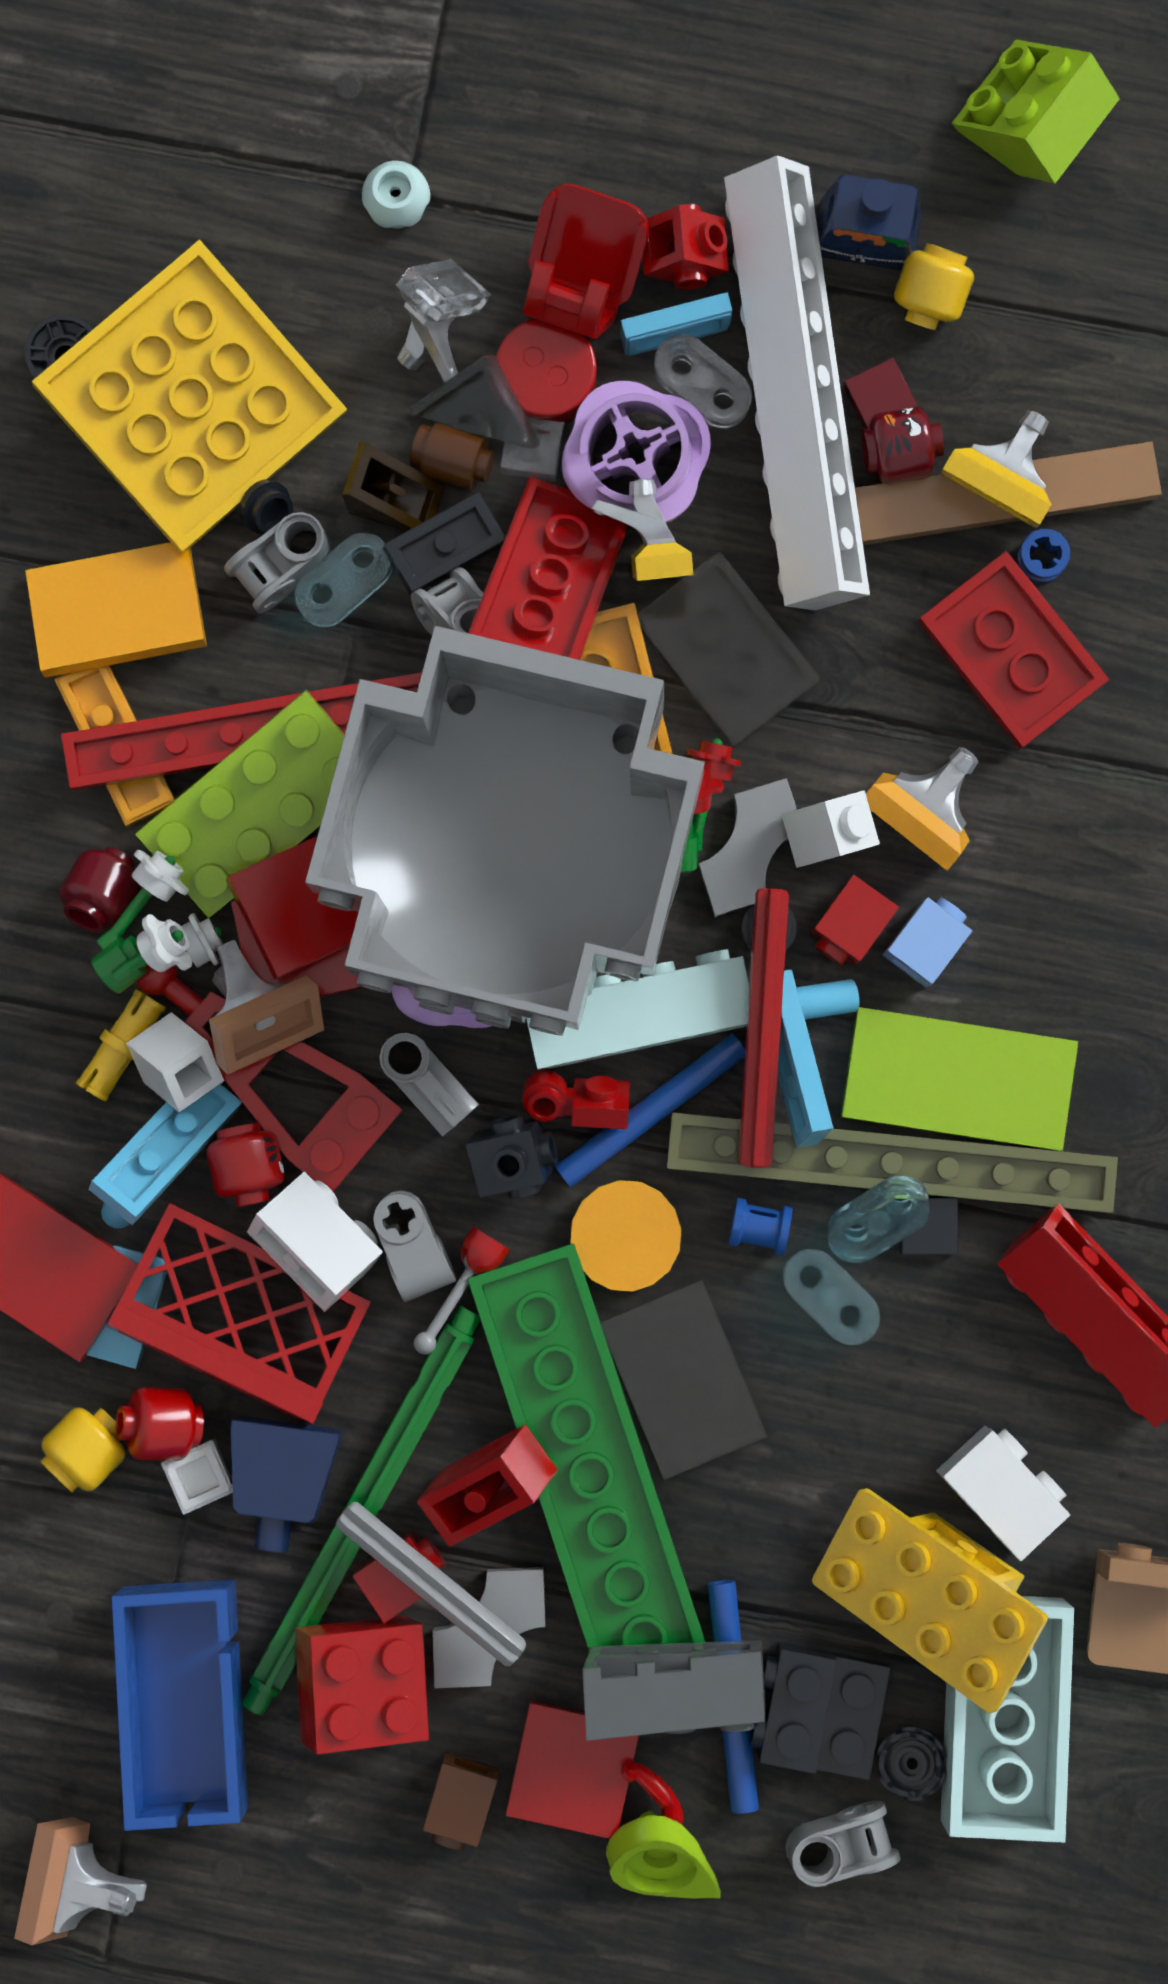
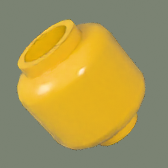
(933, 286)
(82, 1449)

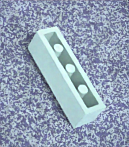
(652, 1011)

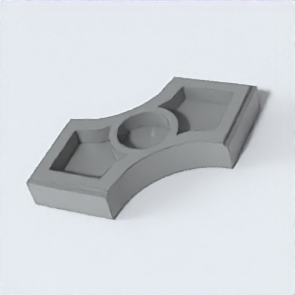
(742, 864)
(512, 1596)

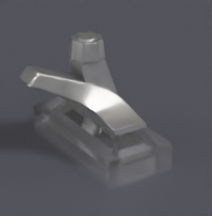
(434, 298)

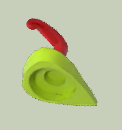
(657, 1852)

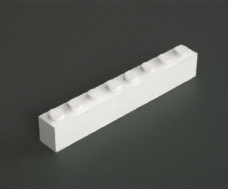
(796, 385)

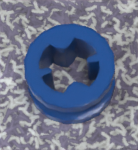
(1053, 543)

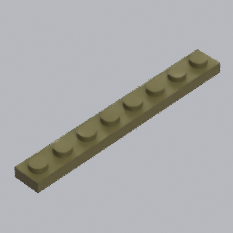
(869, 1158)

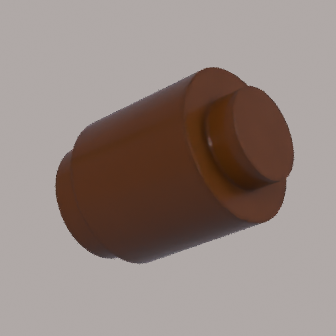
(452, 455)

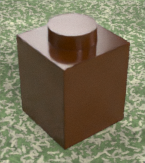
(460, 1801)

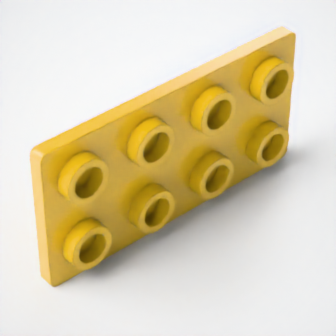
(933, 1596)

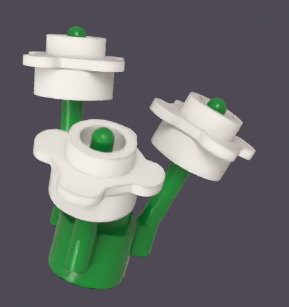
(161, 942)

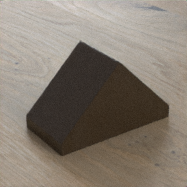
(389, 490)

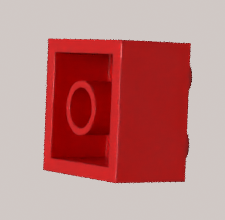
(361, 1684)

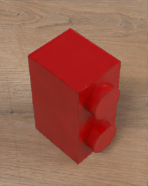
(487, 1485)

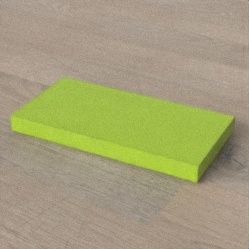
(959, 1079)

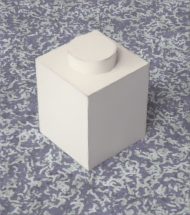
(830, 829)
(175, 1062)

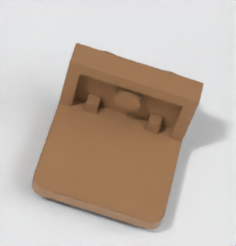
(1129, 1610)

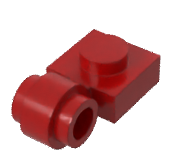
(591, 1103)

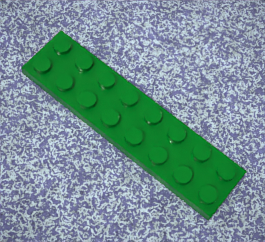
(602, 1495)

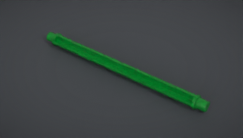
(371, 1493)

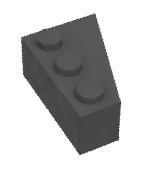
(673, 1688)

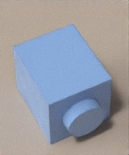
(928, 940)

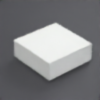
(199, 1477)

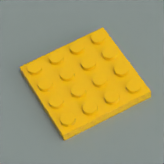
(189, 396)

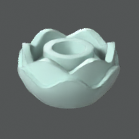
(400, 210)

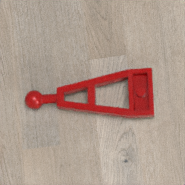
(341, 1134)

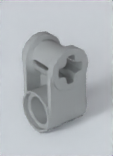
(276, 562)
(449, 603)
(416, 1255)
(846, 1843)

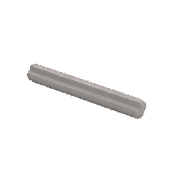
(431, 1584)

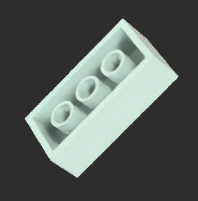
(1013, 1763)

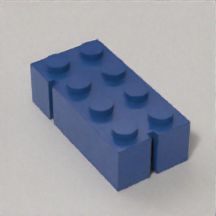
(179, 1704)

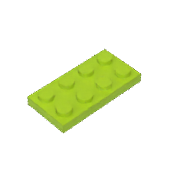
(251, 802)

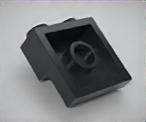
(821, 1711)

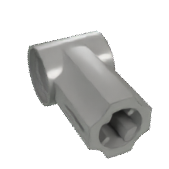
(430, 1087)

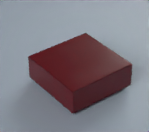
(878, 391)

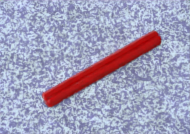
(763, 1027)

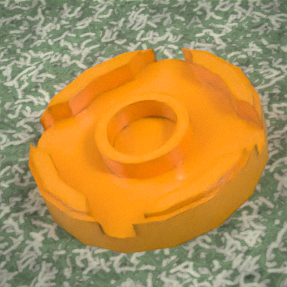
(626, 1235)

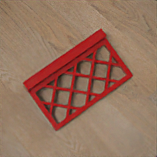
(213, 1357)

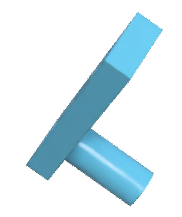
(797, 1063)
(159, 1155)

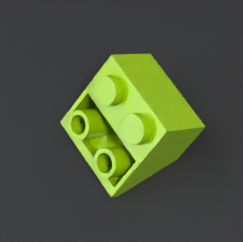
(1037, 108)

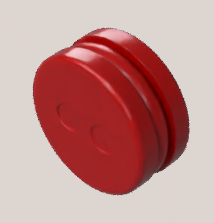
(548, 369)

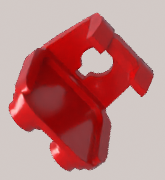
(584, 259)

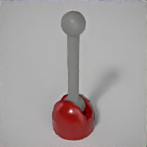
(479, 1255)

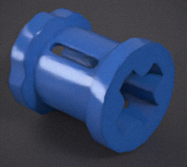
(760, 1226)

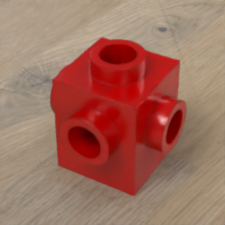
(686, 247)

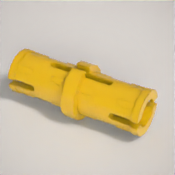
(113, 1054)

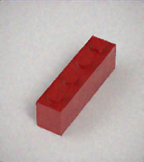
(1095, 1308)

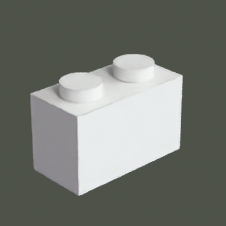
(315, 1240)
(1004, 1491)

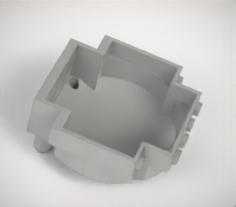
(505, 831)

